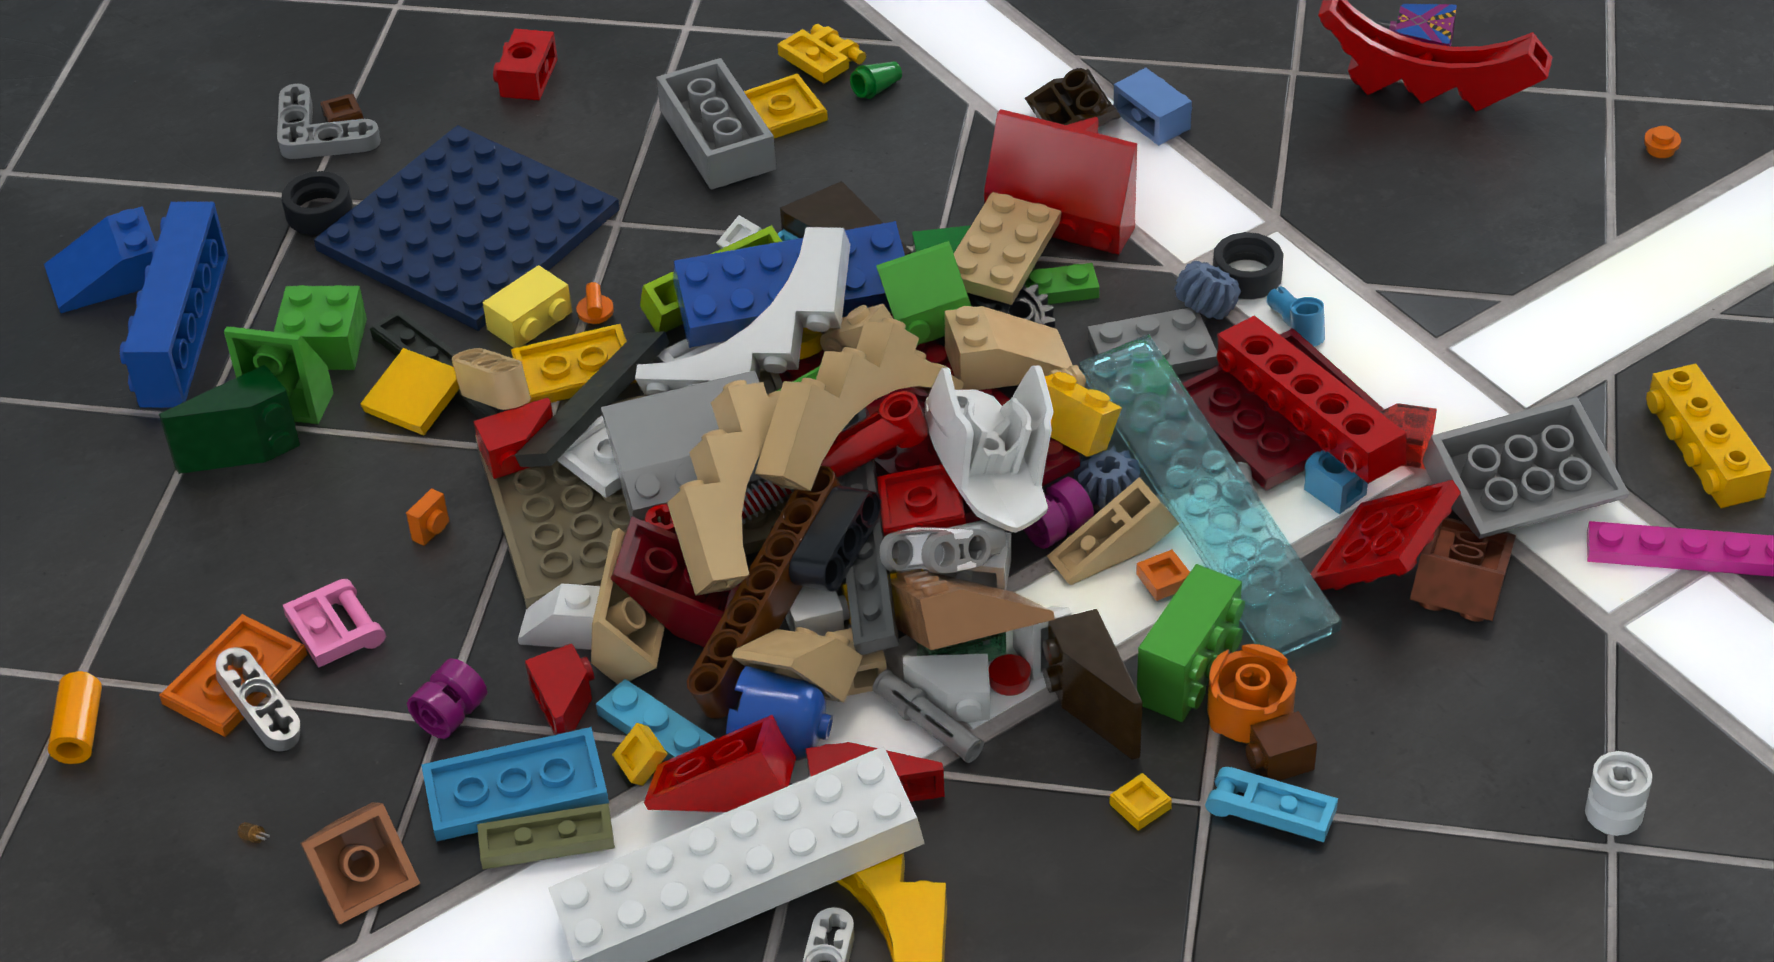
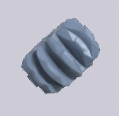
(1207, 289)
(1106, 475)

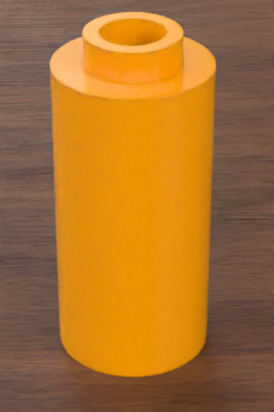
(75, 718)

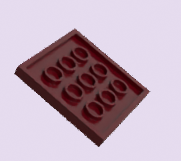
(1254, 430)

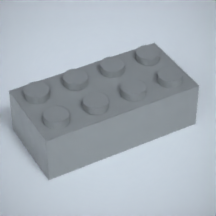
(716, 123)

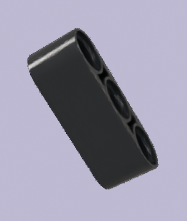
(835, 538)

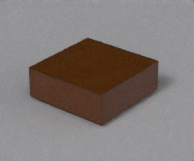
(341, 109)

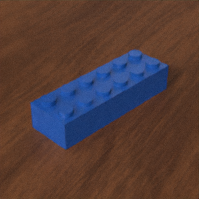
(732, 288)
(175, 305)

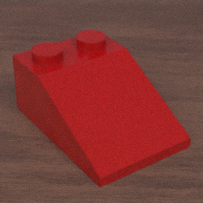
(724, 771)

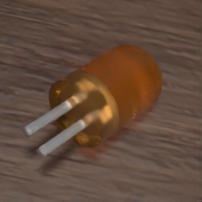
(252, 832)

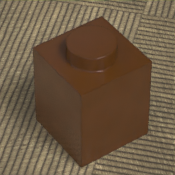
(1282, 747)

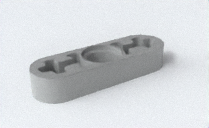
(258, 716)

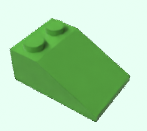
(290, 361)

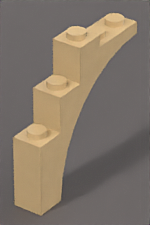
(817, 410)
(711, 508)

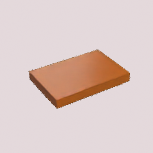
(199, 694)

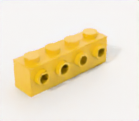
(1708, 436)

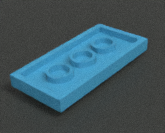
(514, 782)

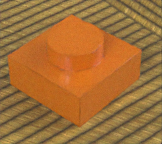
(427, 517)
(1162, 574)

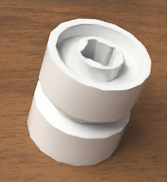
(1618, 793)

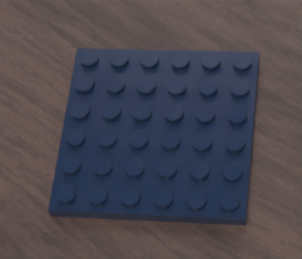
(465, 224)

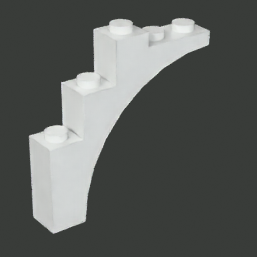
(773, 340)

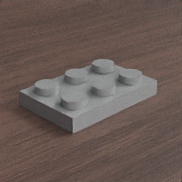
(1177, 334)

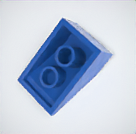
(103, 261)

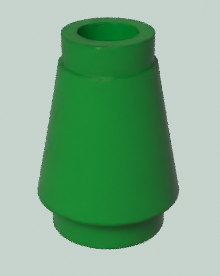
(874, 78)

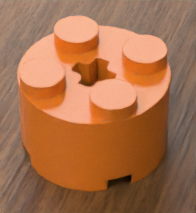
(1249, 690)

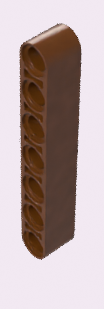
(759, 601)

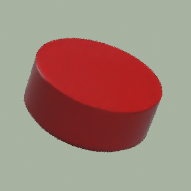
(1009, 674)

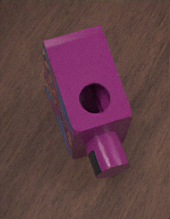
(1424, 22)

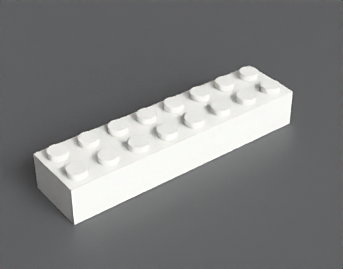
(738, 863)

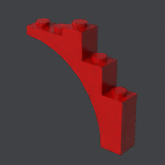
(1428, 69)

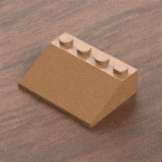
(952, 610)

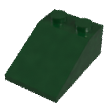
(231, 424)

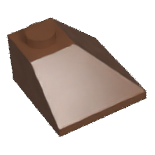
(359, 861)

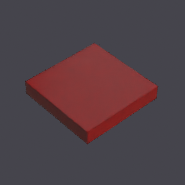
(920, 500)

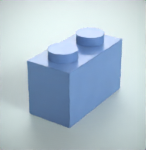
(1152, 106)

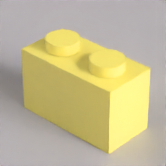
(527, 307)

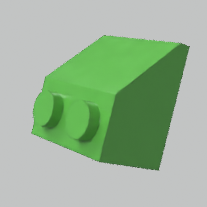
(924, 288)

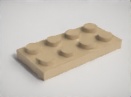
(1004, 246)

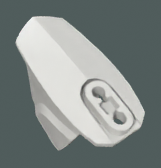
(993, 449)

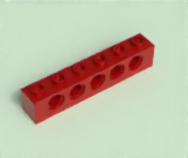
(1312, 399)

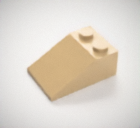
(999, 348)

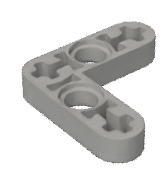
(351, 135)

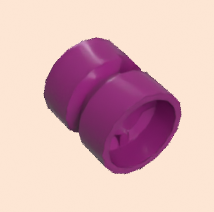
(1067, 511)
(447, 698)

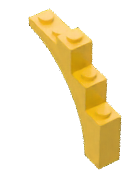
(907, 913)

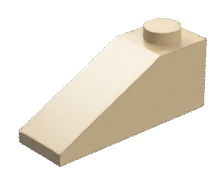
(1115, 534)

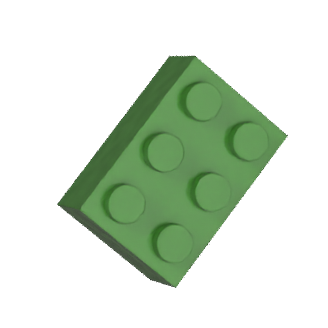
(1186, 641)

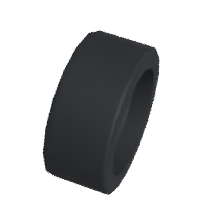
(313, 186)
(1251, 247)

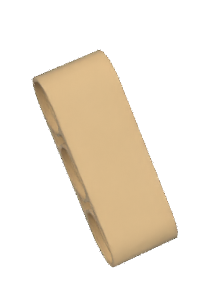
(491, 378)

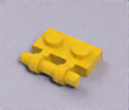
(821, 52)

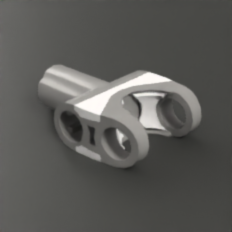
(943, 548)

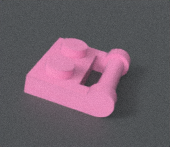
(323, 630)

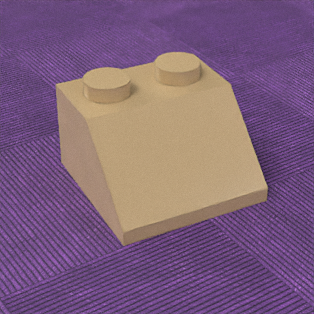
(805, 656)

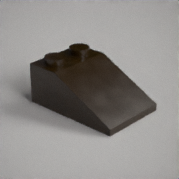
(1093, 680)

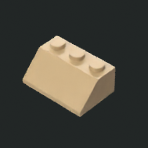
(623, 632)

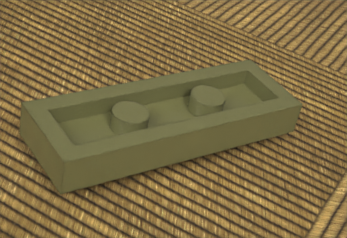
(545, 836)

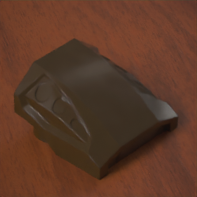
(1072, 100)

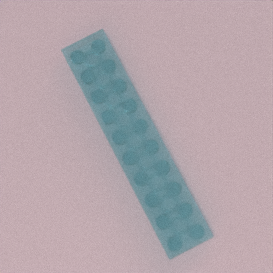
(1211, 496)

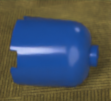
(792, 702)

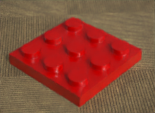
(1385, 536)

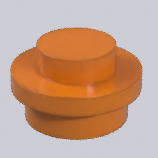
(1662, 141)

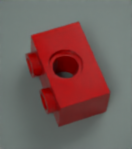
(526, 64)

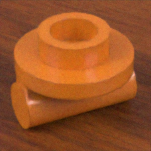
(594, 307)

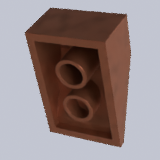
(1462, 571)

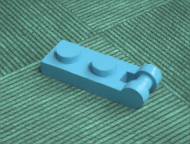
(1272, 803)

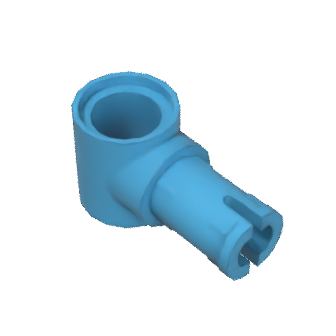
(1301, 314)

